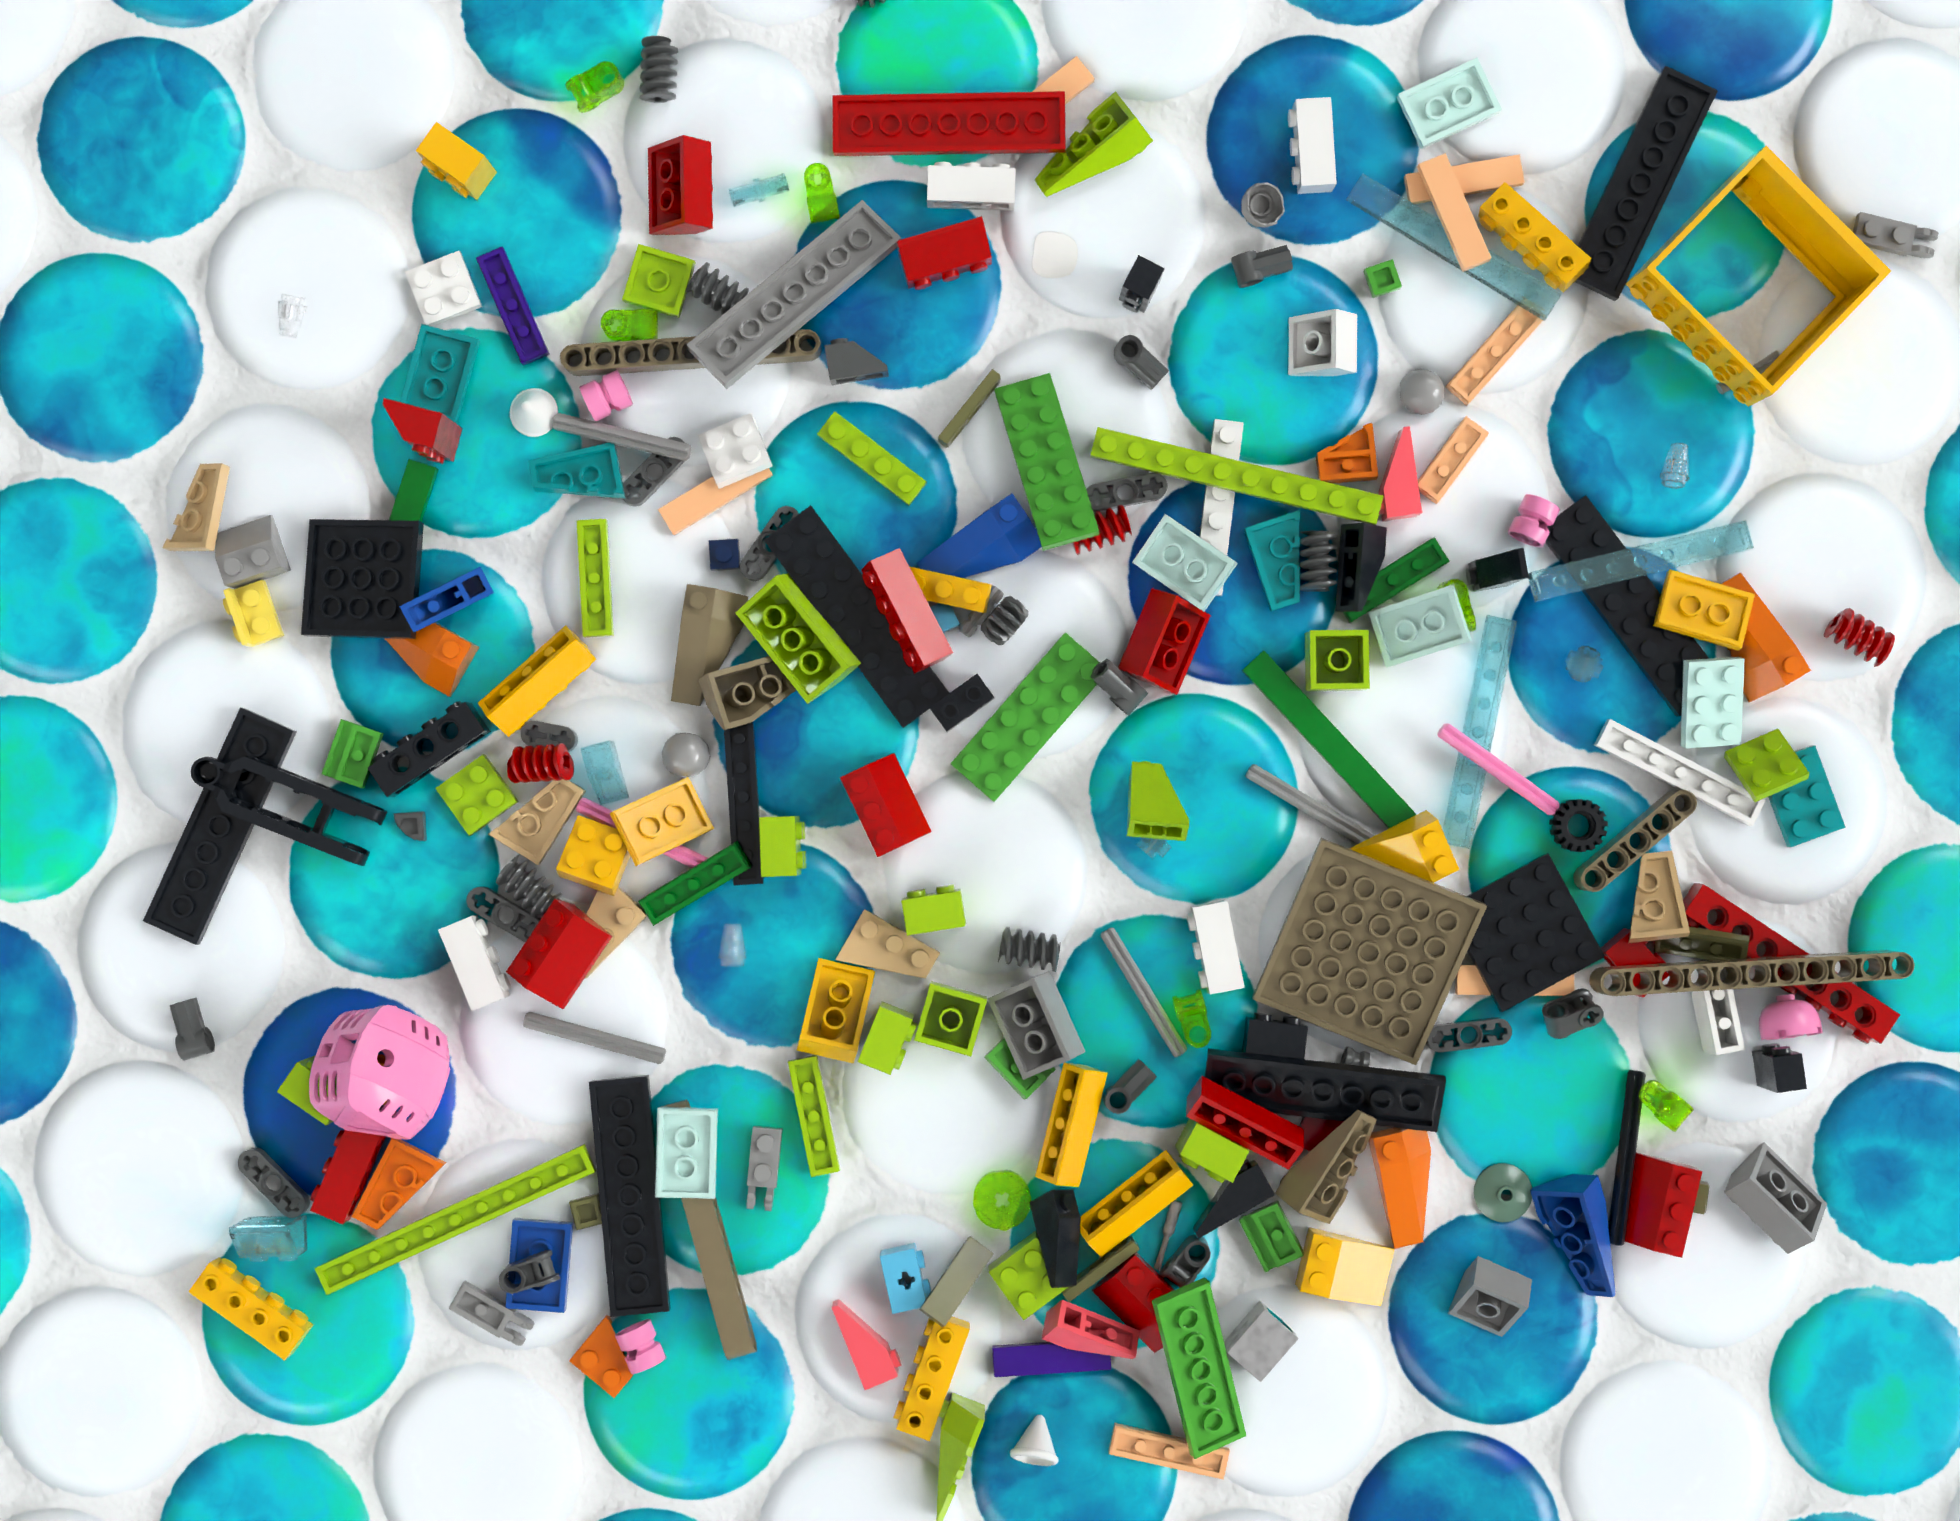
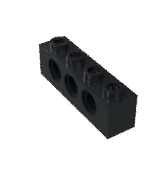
(470, 730)

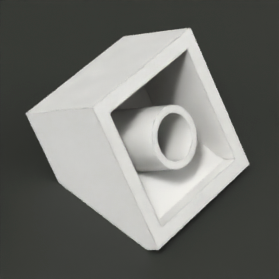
(1323, 344)

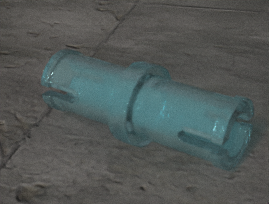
(758, 190)

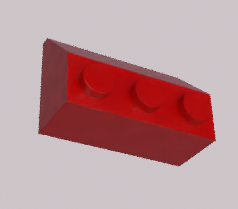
(680, 186)
(945, 253)
(426, 430)
(1164, 641)
(885, 804)
(559, 953)
(1661, 1204)
(1130, 1293)

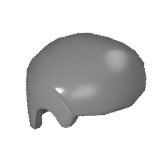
(1262, 205)
(1421, 391)
(685, 754)

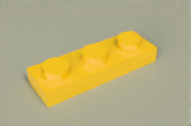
(953, 590)

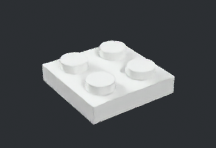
(443, 289)
(735, 450)

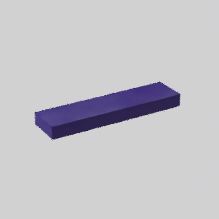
(512, 306)
(1044, 1359)

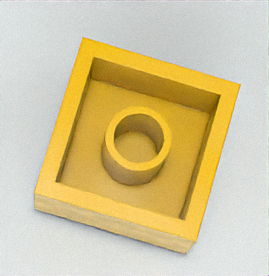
(455, 162)
(594, 856)

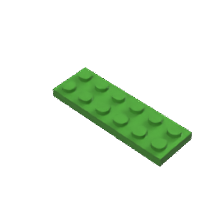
(1046, 462)
(1028, 718)
(1199, 1367)

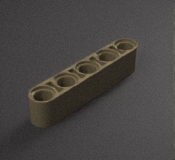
(1648, 838)

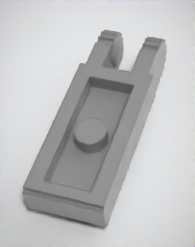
(1893, 235)
(764, 1164)
(489, 1313)

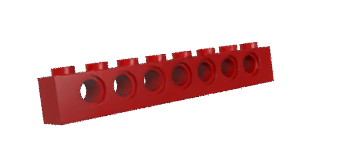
(1876, 1017)

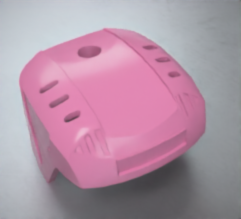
(409, 1079)

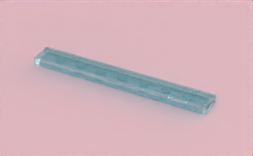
(1430, 234)
(1640, 561)
(1479, 727)

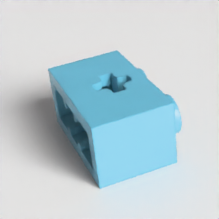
(895, 1262)

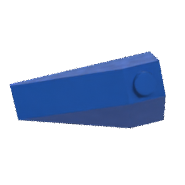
(989, 542)
(1579, 1221)

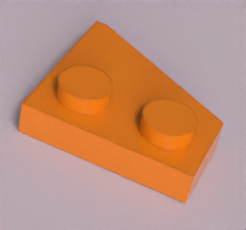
(1349, 459)
(603, 1359)

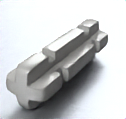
(976, 618)

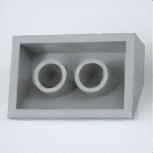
(1036, 1025)
(1776, 1199)

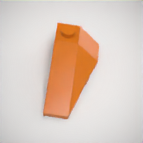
(1768, 650)
(437, 656)
(1402, 1173)

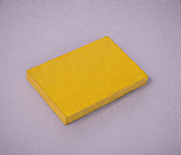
(1704, 610)
(661, 821)

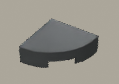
(412, 824)

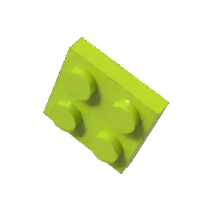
(658, 280)
(1766, 765)
(477, 795)

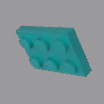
(440, 371)
(1808, 807)

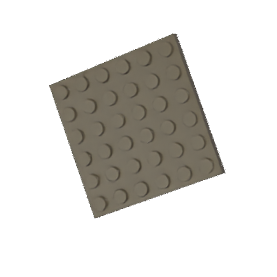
(1369, 951)

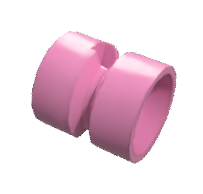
(606, 395)
(1534, 519)
(640, 1346)

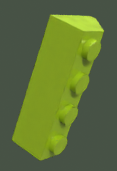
(797, 637)

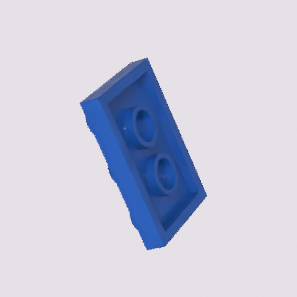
(531, 1237)

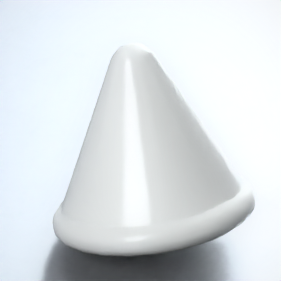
(533, 412)
(1035, 1445)

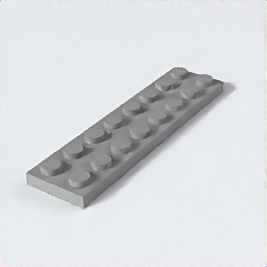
(794, 294)

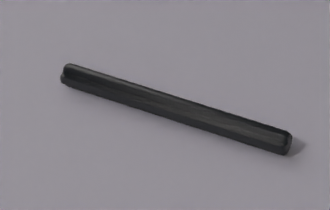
(1626, 1158)

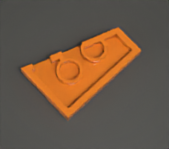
(396, 1179)

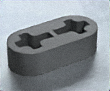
(550, 729)

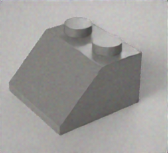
(250, 553)
(1491, 1296)

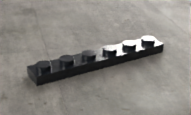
(744, 798)

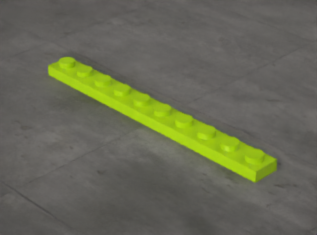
(1236, 476)
(455, 1219)

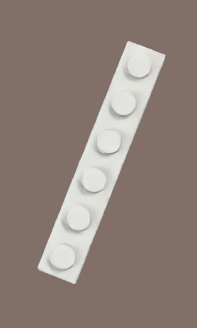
(1217, 501)
(1678, 772)

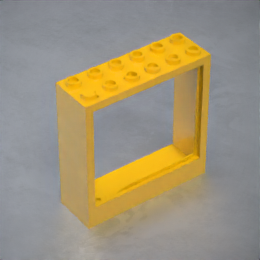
(1808, 233)

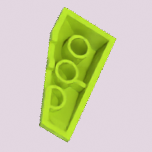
(1105, 142)
(960, 1430)

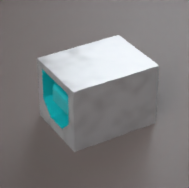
(1260, 1341)

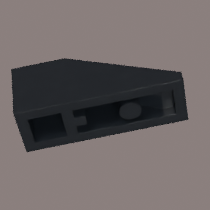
(1359, 563)
(1497, 570)
(1235, 1198)
(1058, 1233)

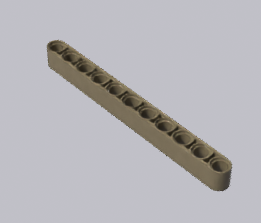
(1765, 972)

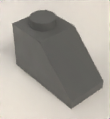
(852, 363)

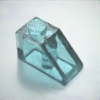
(605, 772)

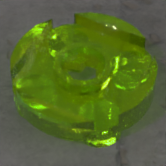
(985, 1202)

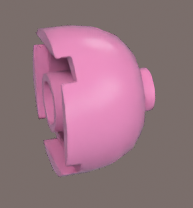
(1789, 1019)

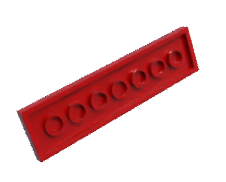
(949, 123)

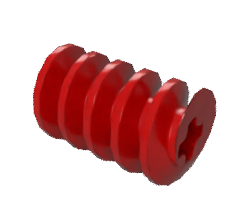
(1108, 527)
(1862, 635)
(540, 764)

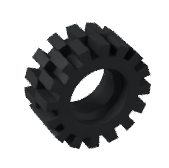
(1595, 830)

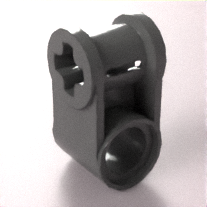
(1570, 1014)
(1183, 1267)
(534, 1272)

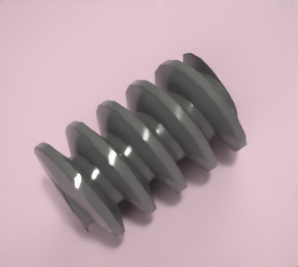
(656, 69)
(715, 290)
(1318, 561)
(526, 887)
(1029, 949)

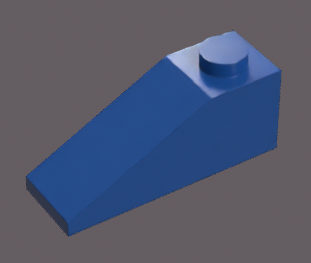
(446, 599)

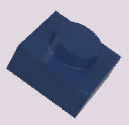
(724, 554)

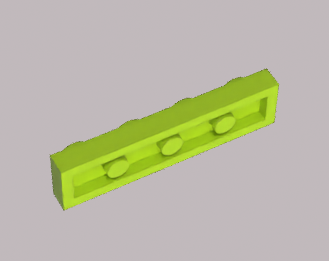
(871, 458)
(595, 578)
(814, 1115)

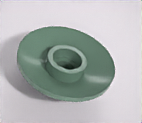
(1489, 1189)

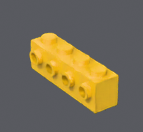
(1533, 237)
(537, 681)
(1071, 1125)
(1133, 1203)
(251, 1307)
(931, 1378)

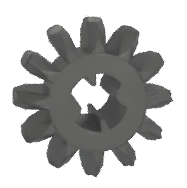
(1004, 620)

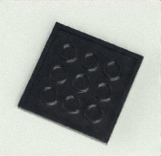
(361, 577)
(1529, 933)

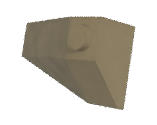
(704, 638)
(744, 691)
(1319, 1179)

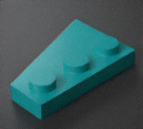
(580, 472)
(1276, 558)

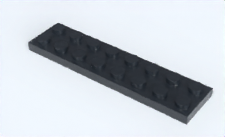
(1642, 180)
(1626, 605)
(850, 608)
(214, 838)
(1330, 1088)
(627, 1196)

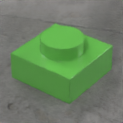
(1382, 278)

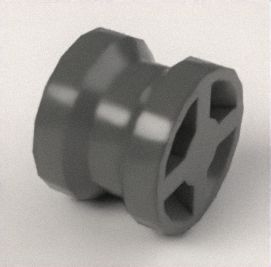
(1354, 1058)

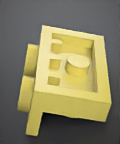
(252, 614)

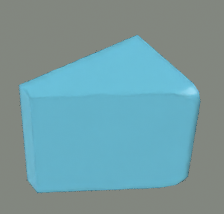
(945, 616)

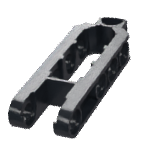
(224, 776)

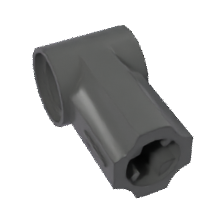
(1253, 267)
(1143, 364)
(1123, 690)
(192, 1036)
(1131, 1084)

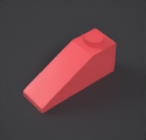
(1400, 481)
(1088, 1331)
(868, 1350)

